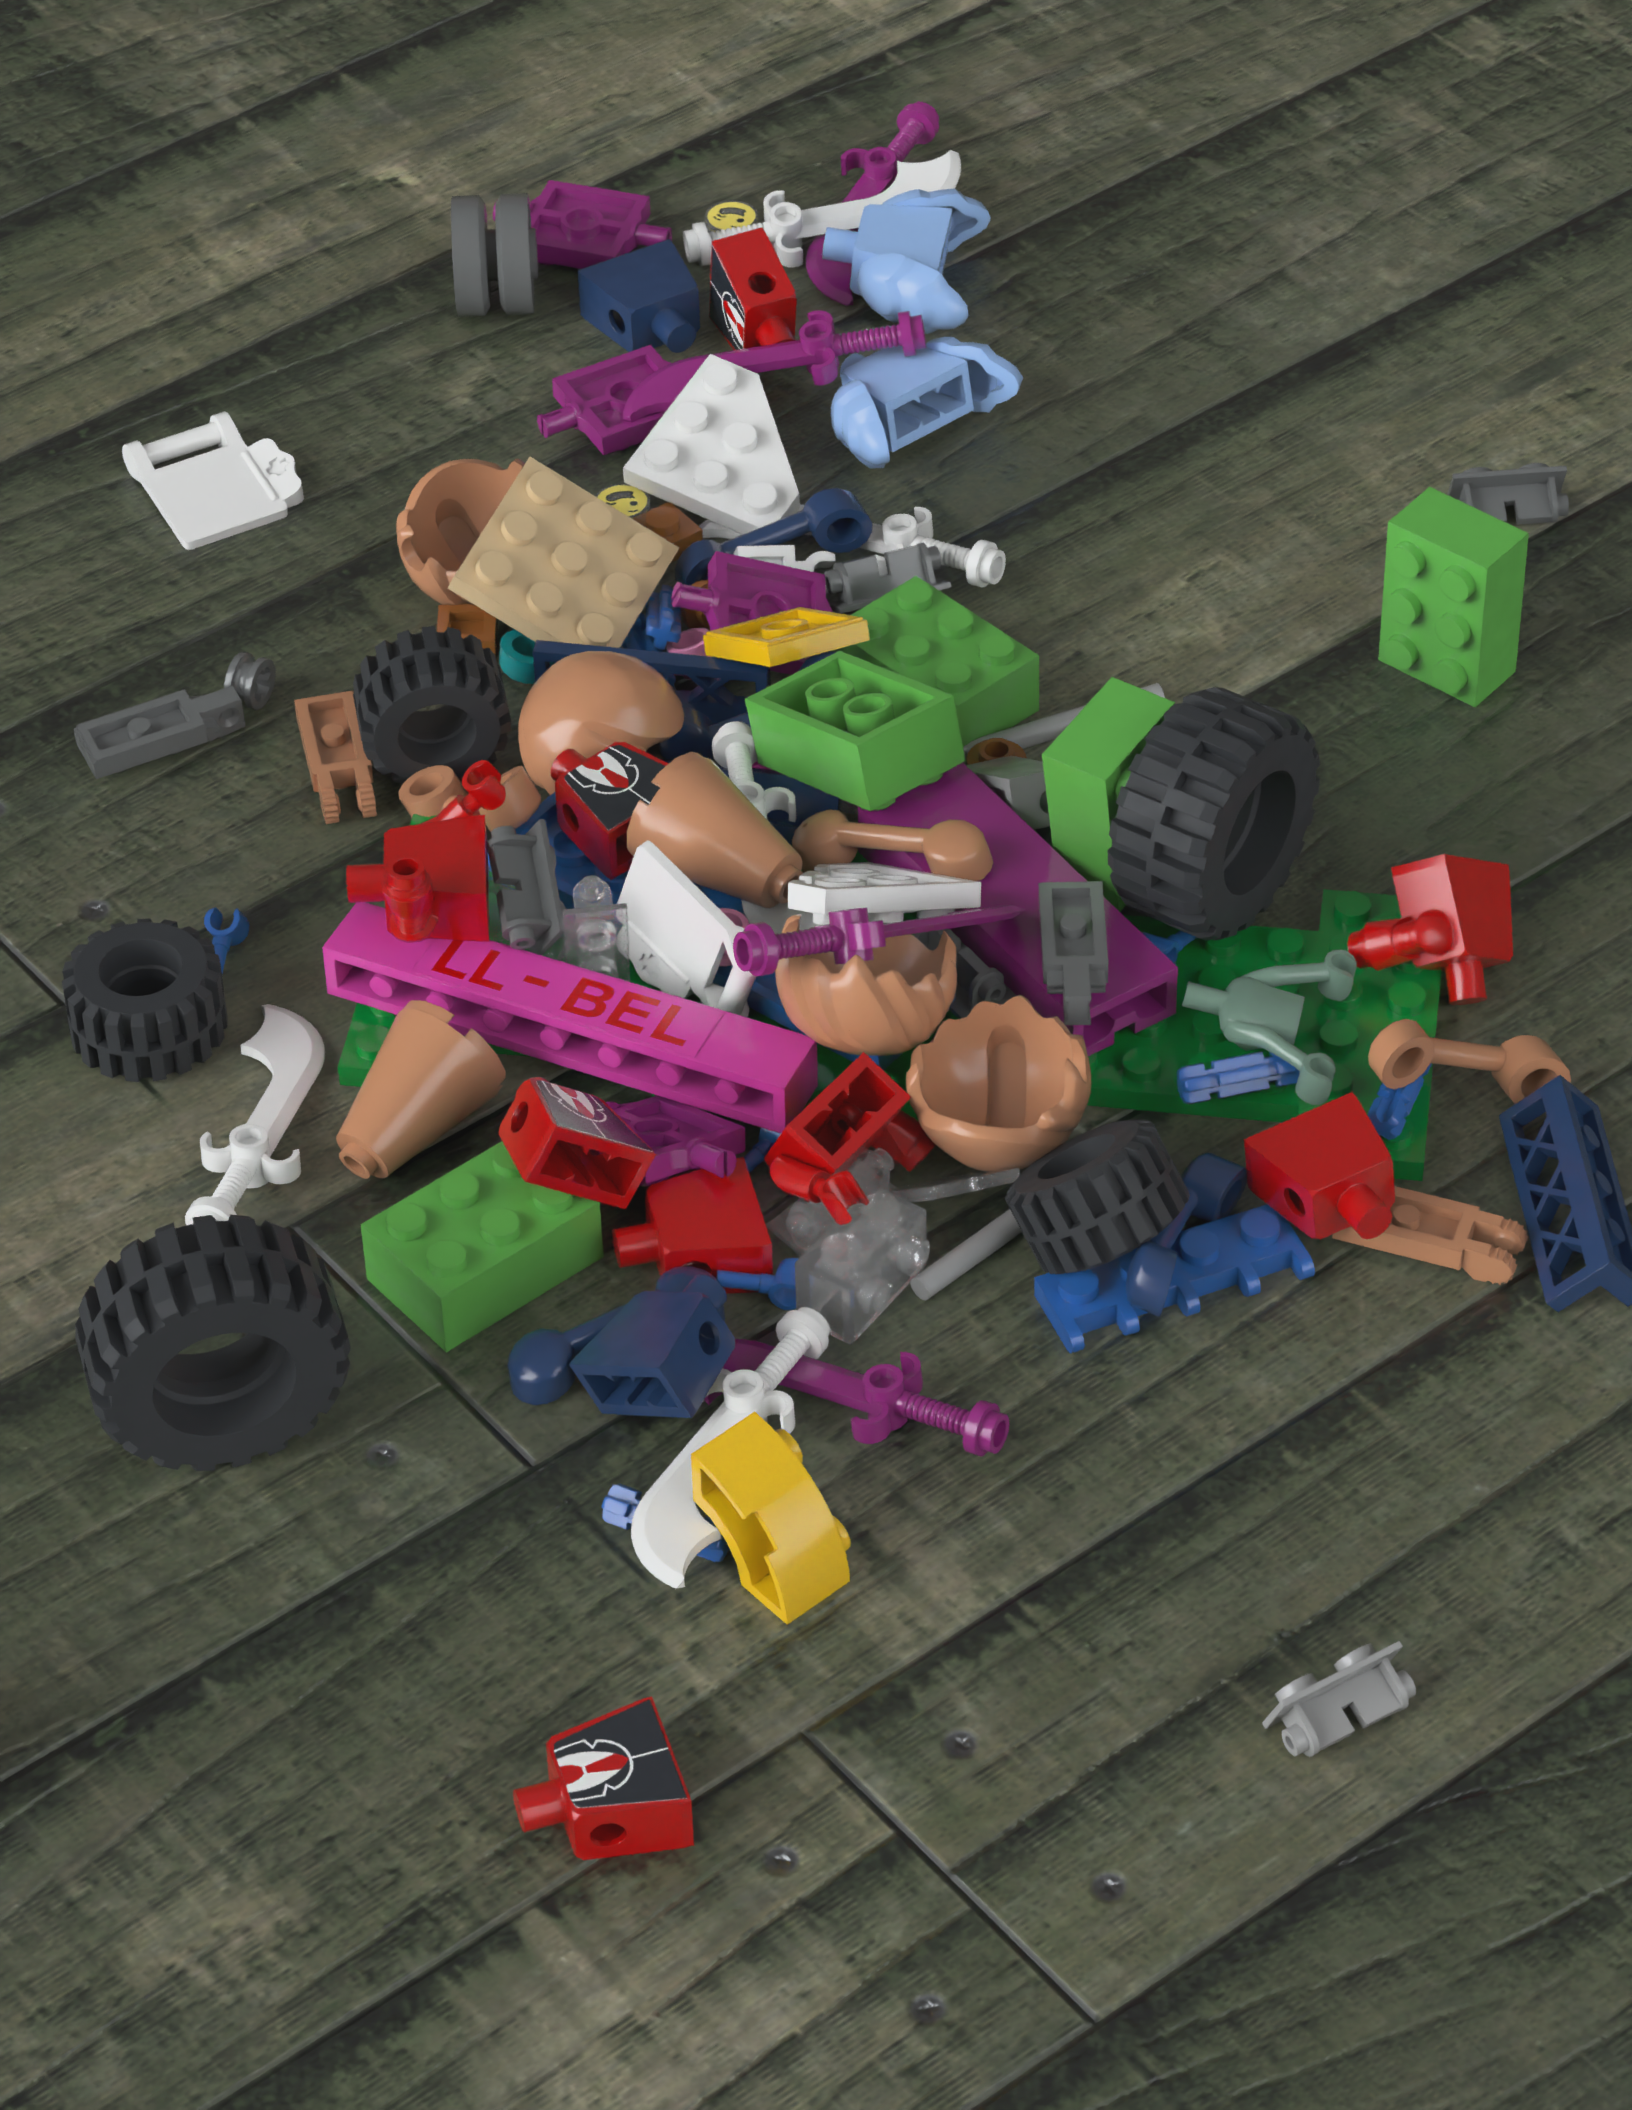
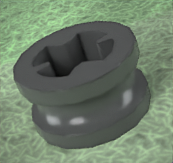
(251, 679)

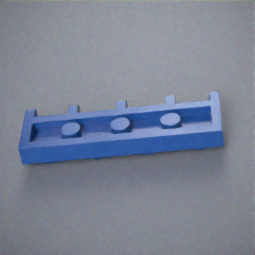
(1208, 1260)

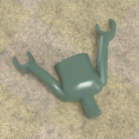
(1268, 1018)

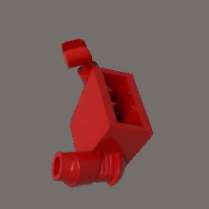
(436, 869)
(1450, 922)
(838, 1125)

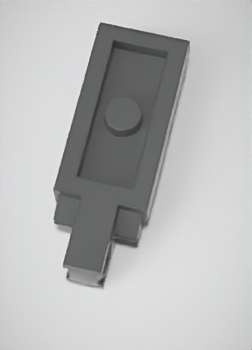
(157, 729)
(1073, 944)

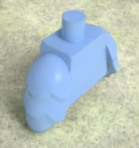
(903, 254)
(900, 398)

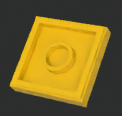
(785, 636)

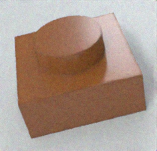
(671, 525)
(469, 621)

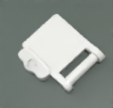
(219, 489)
(680, 934)

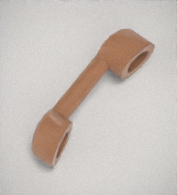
(436, 786)
(949, 847)
(1518, 1065)

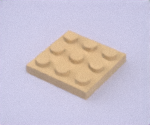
(562, 563)

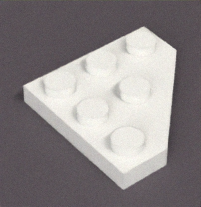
(718, 452)
(882, 889)

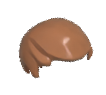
(446, 519)
(591, 704)
(871, 1004)
(1000, 1085)

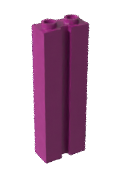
(1140, 976)

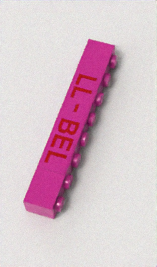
(580, 1019)

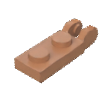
(335, 752)
(1442, 1234)

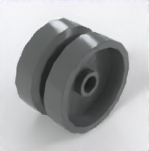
(493, 254)

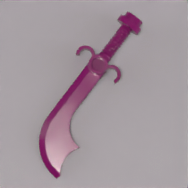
(918, 125)
(816, 349)
(847, 935)
(885, 1395)

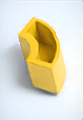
(771, 1517)

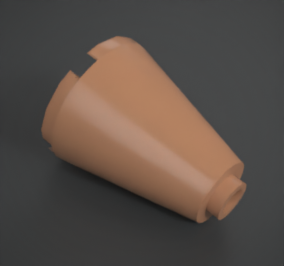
(715, 833)
(416, 1090)

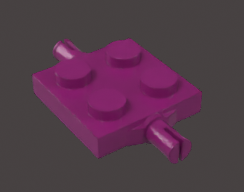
(590, 224)
(596, 399)
(752, 589)
(682, 1137)

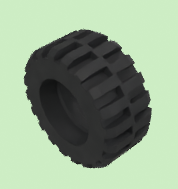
(1213, 813)
(200, 1286)

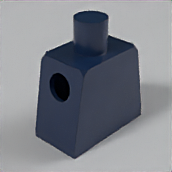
(642, 298)
(658, 1352)

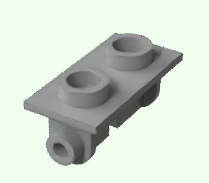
(1315, 1709)

